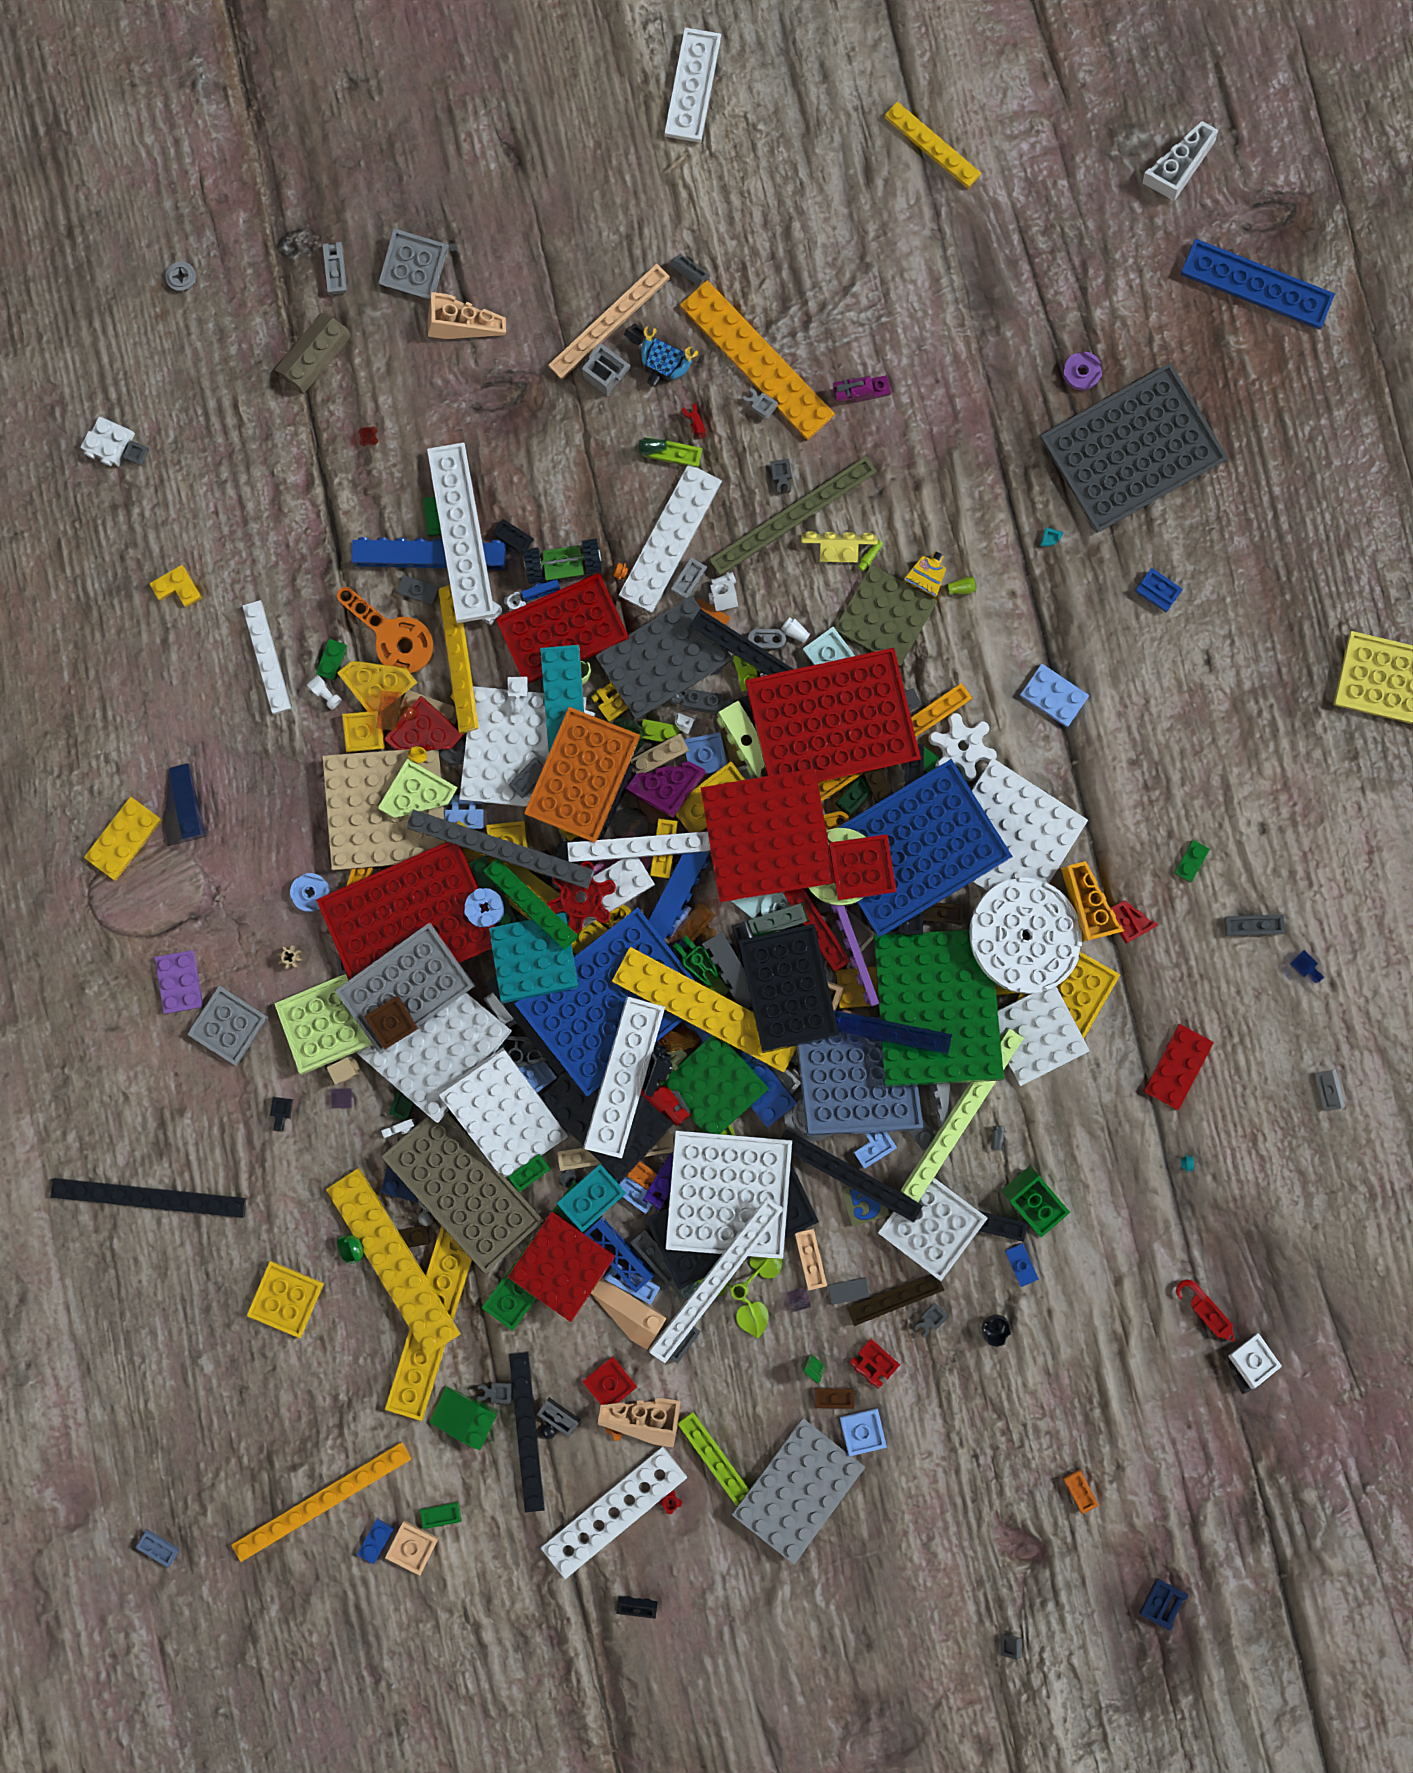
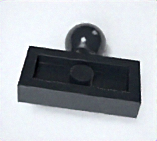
(557, 1418)

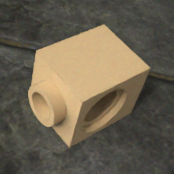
(343, 1070)

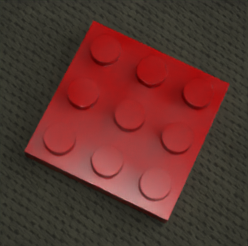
(862, 867)

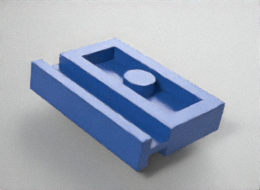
(1158, 590)

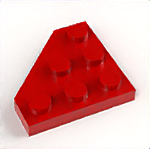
(427, 730)

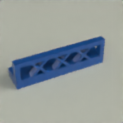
(627, 1252)

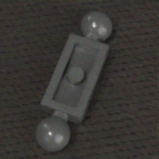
(701, 701)

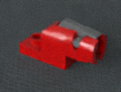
(670, 1103)

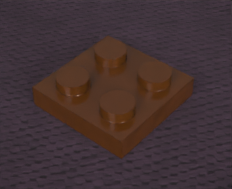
(391, 1022)

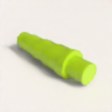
(869, 556)

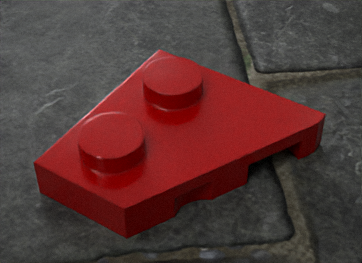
(1132, 921)

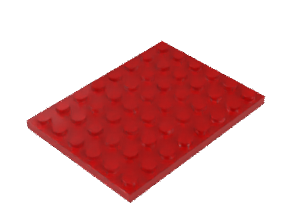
(834, 717)
(400, 900)

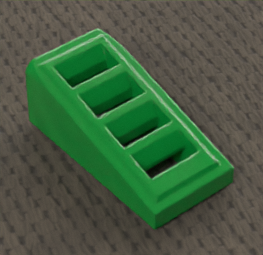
(813, 1368)

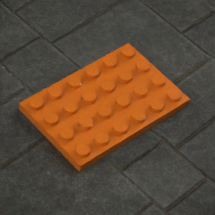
(582, 774)

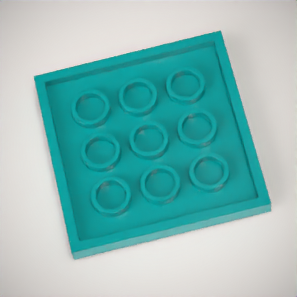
(530, 961)

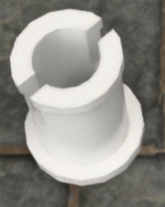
(729, 576)

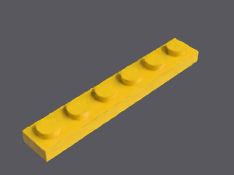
(932, 145)

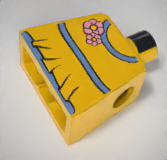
(927, 575)

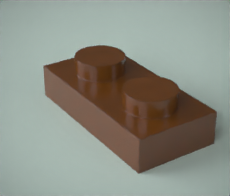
(834, 1398)

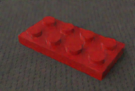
(1178, 1066)

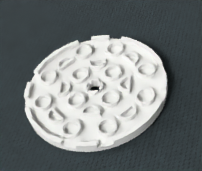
(998, 940)

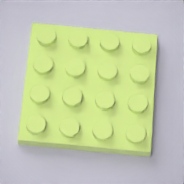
(320, 1026)

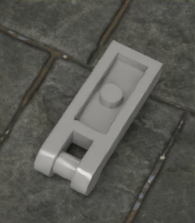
(335, 268)

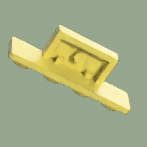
(839, 547)

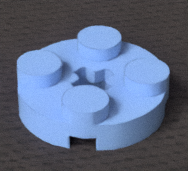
(304, 883)
(473, 909)

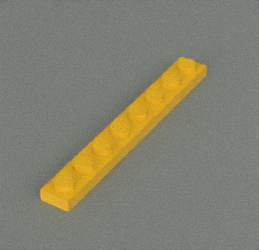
(458, 664)

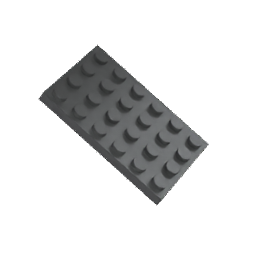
(662, 659)

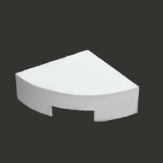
(683, 722)

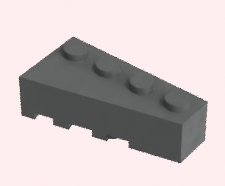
(729, 968)

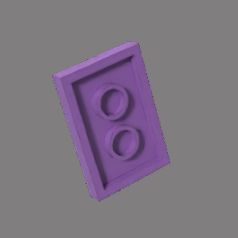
(179, 982)

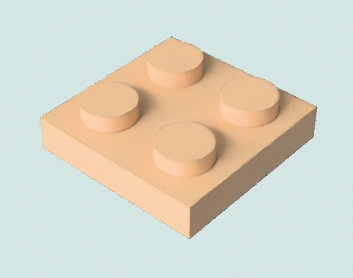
(411, 1548)

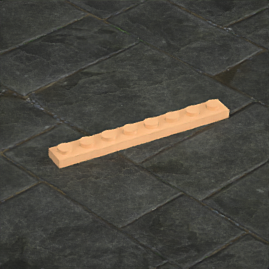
(609, 321)

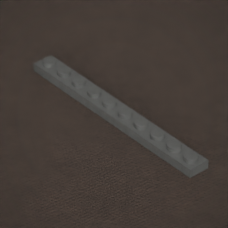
(500, 849)

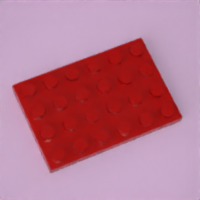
(571, 616)

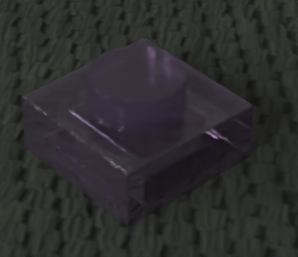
(341, 1098)
(799, 1299)

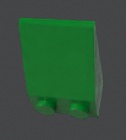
(1035, 1201)
(464, 1418)

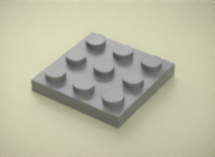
(413, 264)
(228, 1025)

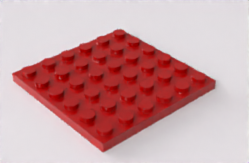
(767, 835)

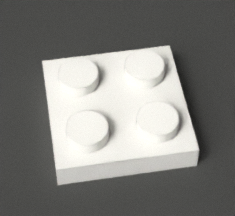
(1254, 1361)

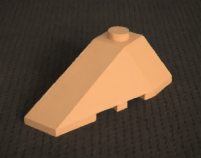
(632, 1315)
(646, 1421)

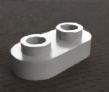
(766, 637)

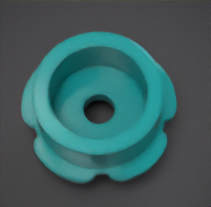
(1187, 1163)

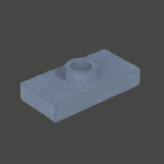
(157, 1548)

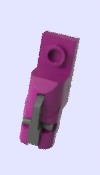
(861, 389)

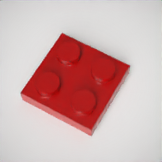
(610, 1382)

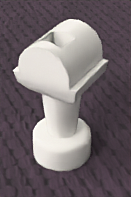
(319, 687)

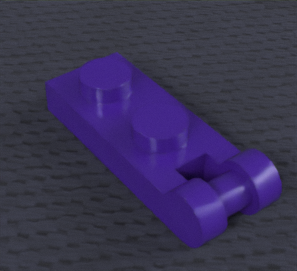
(661, 1184)

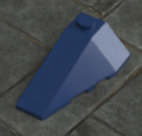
(183, 812)

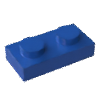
(375, 1541)

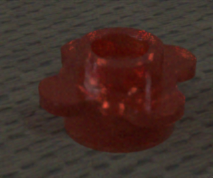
(368, 431)

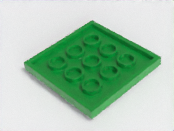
(716, 1085)

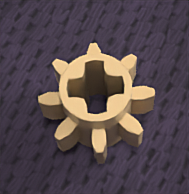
(295, 958)

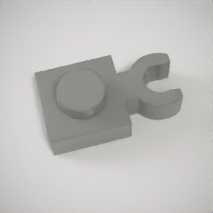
(762, 404)

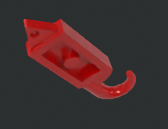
(1207, 1310)

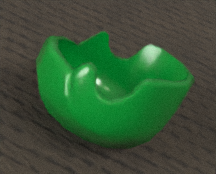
(350, 1248)

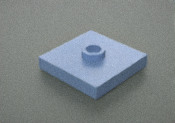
(863, 1432)

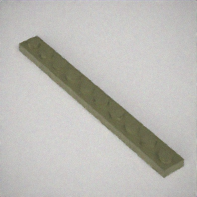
(793, 516)

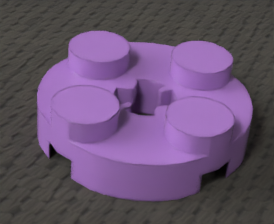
(1079, 381)

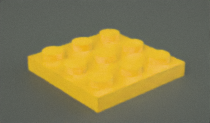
(285, 1299)

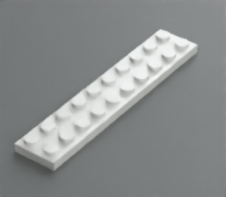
(461, 533)

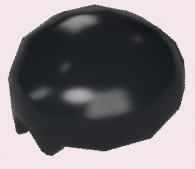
(996, 1330)

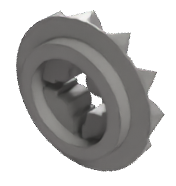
(174, 272)

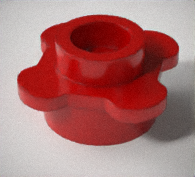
(670, 1508)

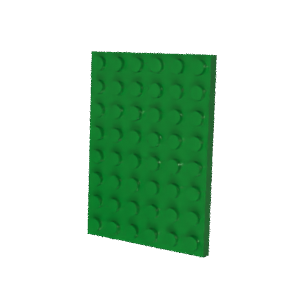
(938, 987)

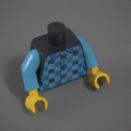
(664, 360)

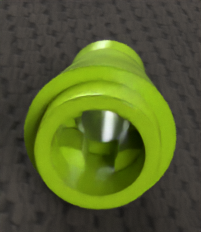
(962, 586)

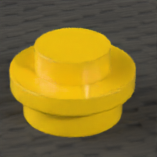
(417, 755)

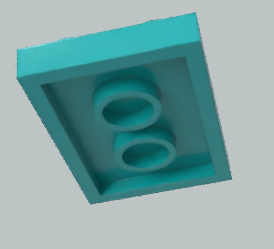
(591, 1197)

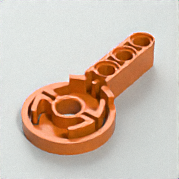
(391, 634)

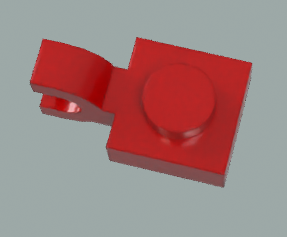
(696, 426)

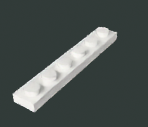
(267, 657)

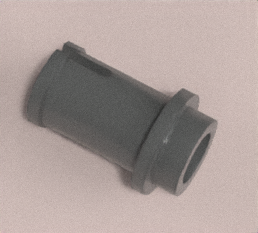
(998, 1137)

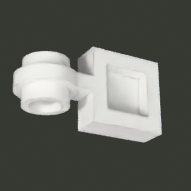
(517, 688)

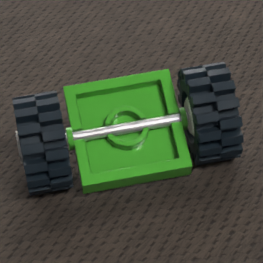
(562, 561)

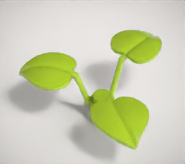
(753, 1317)

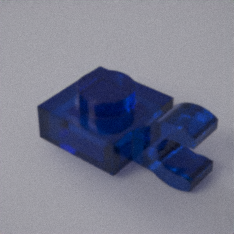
(1304, 965)

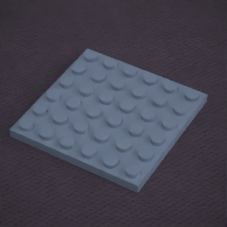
(848, 1091)

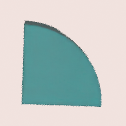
(1050, 537)

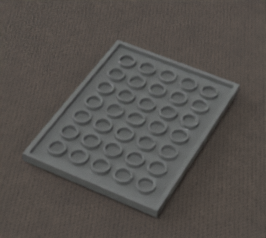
(1133, 448)

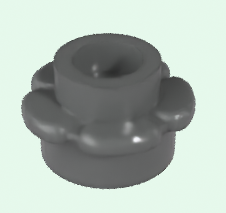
(567, 1177)

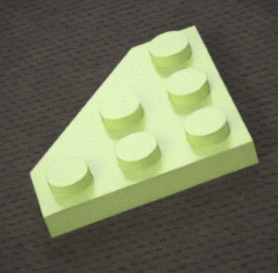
(416, 790)

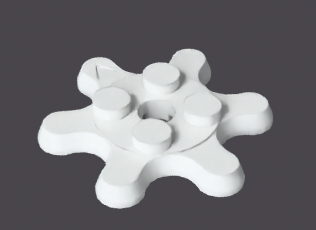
(973, 738)

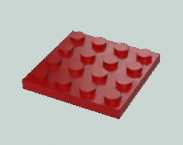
(561, 1266)

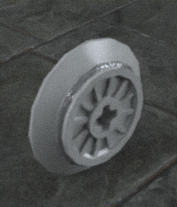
(796, 1119)

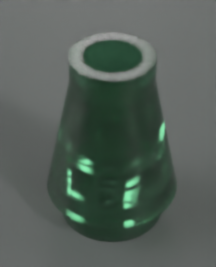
(650, 446)

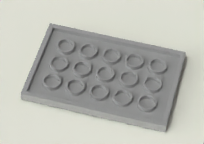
(416, 970)
(798, 1491)

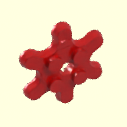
(591, 907)

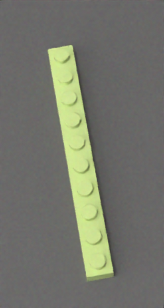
(956, 1124)

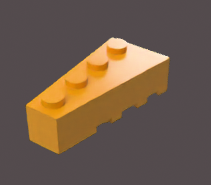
(1089, 902)

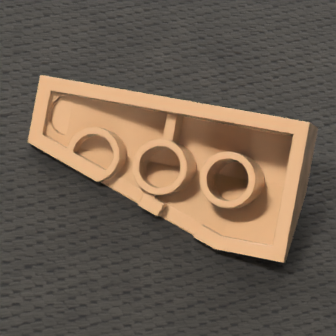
(459, 320)

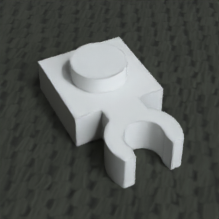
(404, 1128)

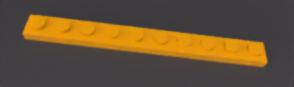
(921, 722)
(321, 1501)

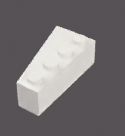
(1176, 167)

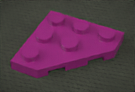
(667, 786)

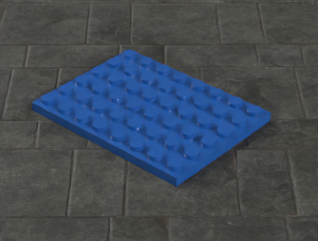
(935, 844)
(584, 1020)

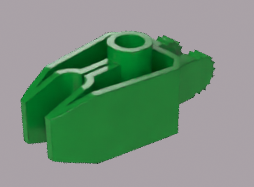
(696, 961)

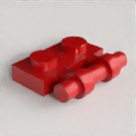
(878, 1358)

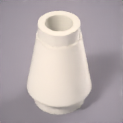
(795, 630)

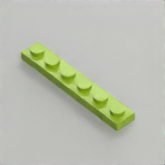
(713, 1457)

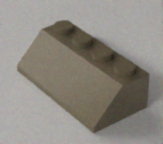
(313, 352)

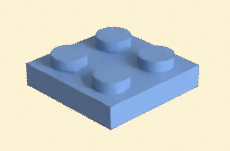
(707, 752)

